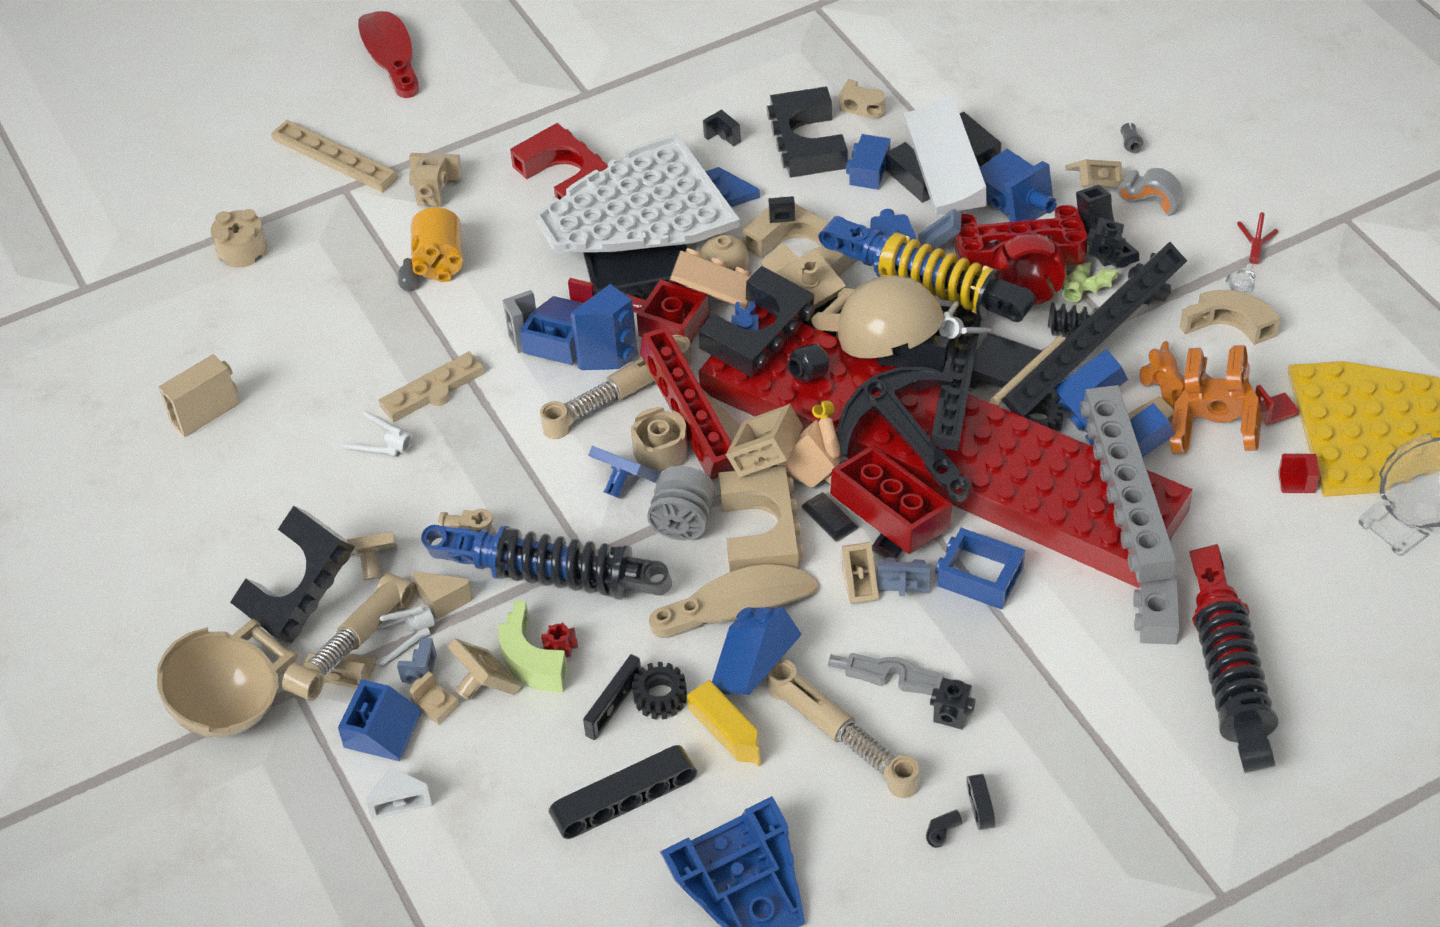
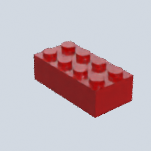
(891, 499)

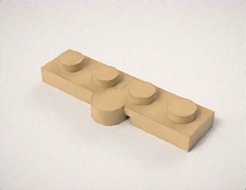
(431, 387)

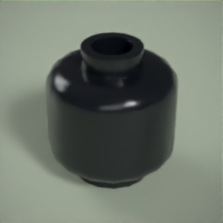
(808, 363)

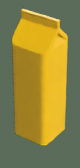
(725, 722)

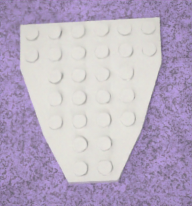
(639, 203)

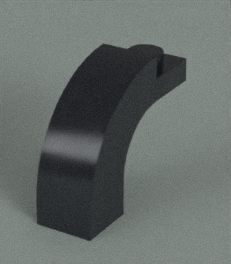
(1097, 203)

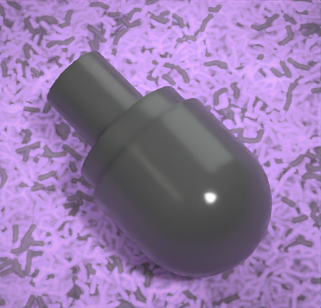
(406, 277)

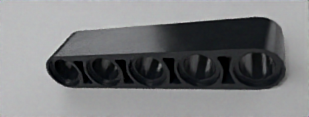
(622, 792)

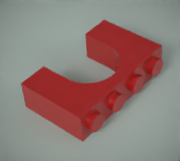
(553, 148)

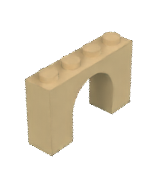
(762, 236)
(767, 491)

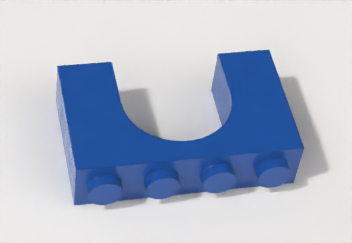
(1149, 425)

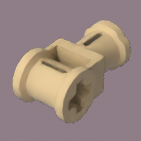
(469, 520)

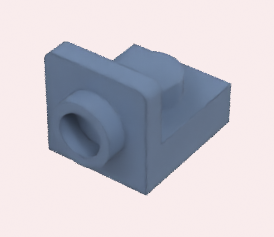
(422, 662)

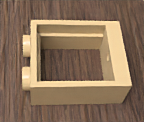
(765, 436)

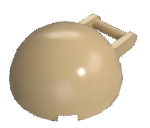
(881, 316)
(221, 680)

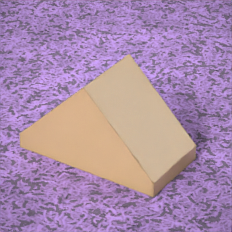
(859, 572)
(442, 592)

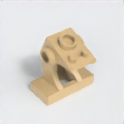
(430, 178)

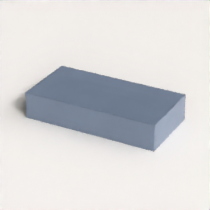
(941, 230)

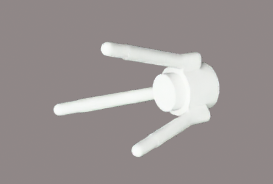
(953, 327)
(396, 438)
(417, 619)

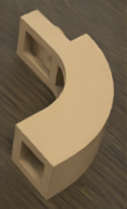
(1235, 309)

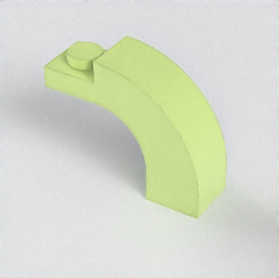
(528, 664)

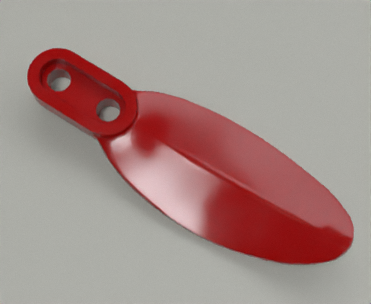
(391, 49)

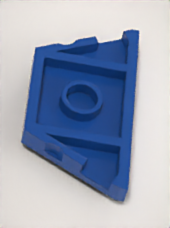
(732, 187)

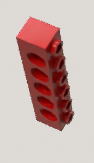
(687, 398)

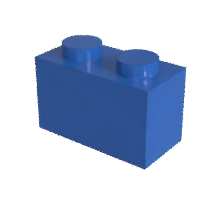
(868, 161)

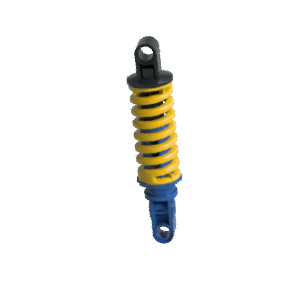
(900, 257)

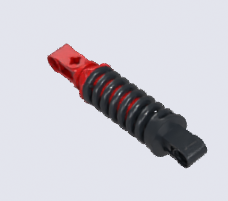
(1232, 662)

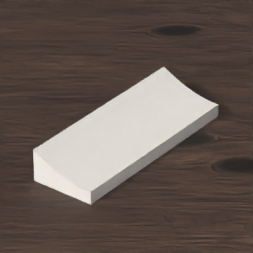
(946, 157)

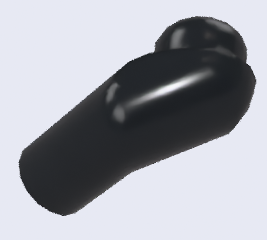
(939, 827)

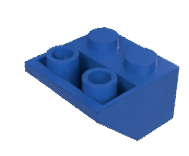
(378, 721)

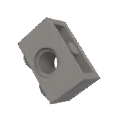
(1157, 612)

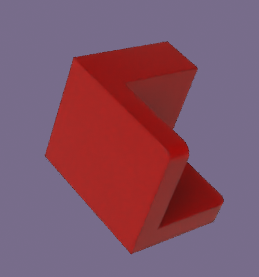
(1298, 473)

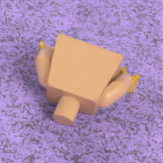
(815, 450)

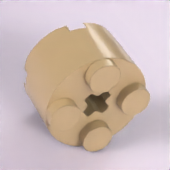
(238, 237)
(659, 439)

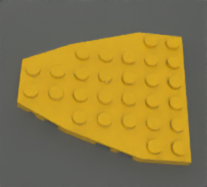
(1360, 417)

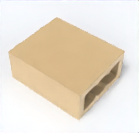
(199, 394)

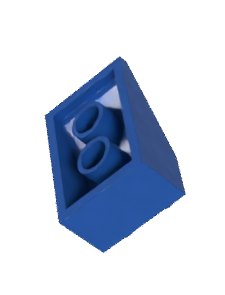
(753, 648)

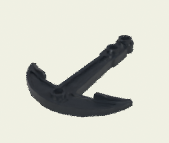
(897, 416)

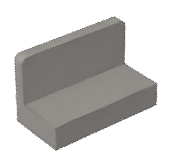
(516, 313)

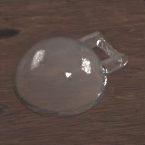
(1409, 494)

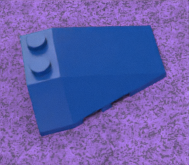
(741, 870)

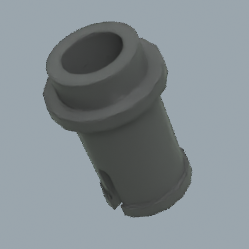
(1132, 141)

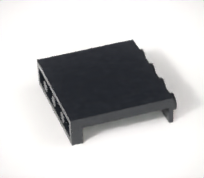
(632, 270)

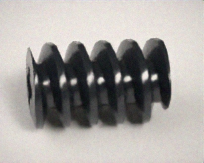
(1066, 320)

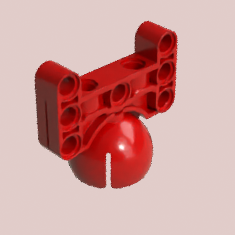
(1024, 249)

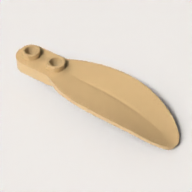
(727, 595)

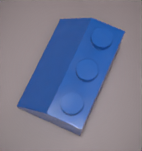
(605, 331)

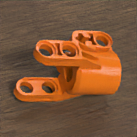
(1217, 399)

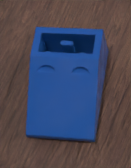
(550, 331)

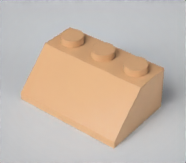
(710, 277)

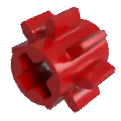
(560, 638)

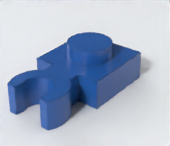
(745, 317)

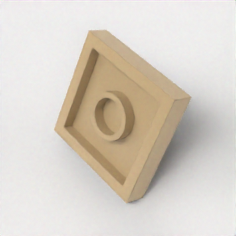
(814, 275)
(367, 549)
(483, 670)

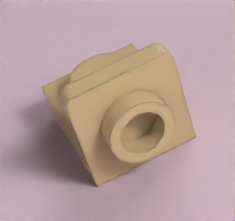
(432, 699)

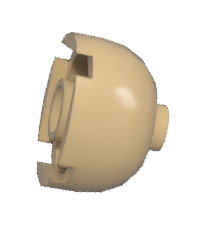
(727, 249)

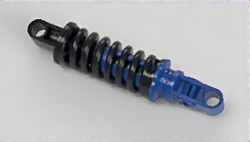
(549, 562)

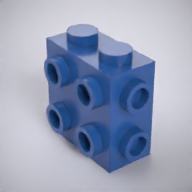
(997, 173)

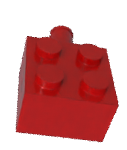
(671, 306)

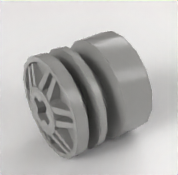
(681, 503)

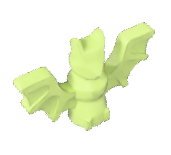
(1079, 281)

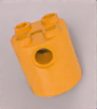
(436, 244)

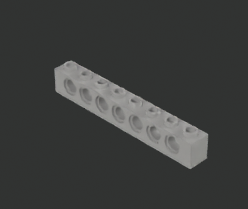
(1128, 484)

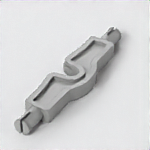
(878, 671)

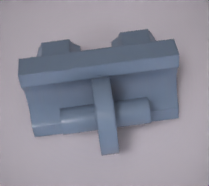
(903, 576)

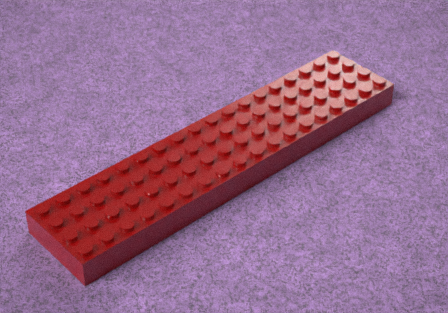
(1016, 468)

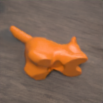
(1163, 372)

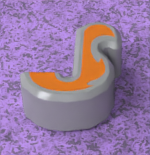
(1154, 183)

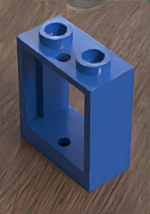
(973, 586)

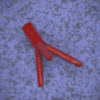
(1256, 242)

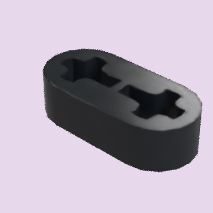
(980, 801)

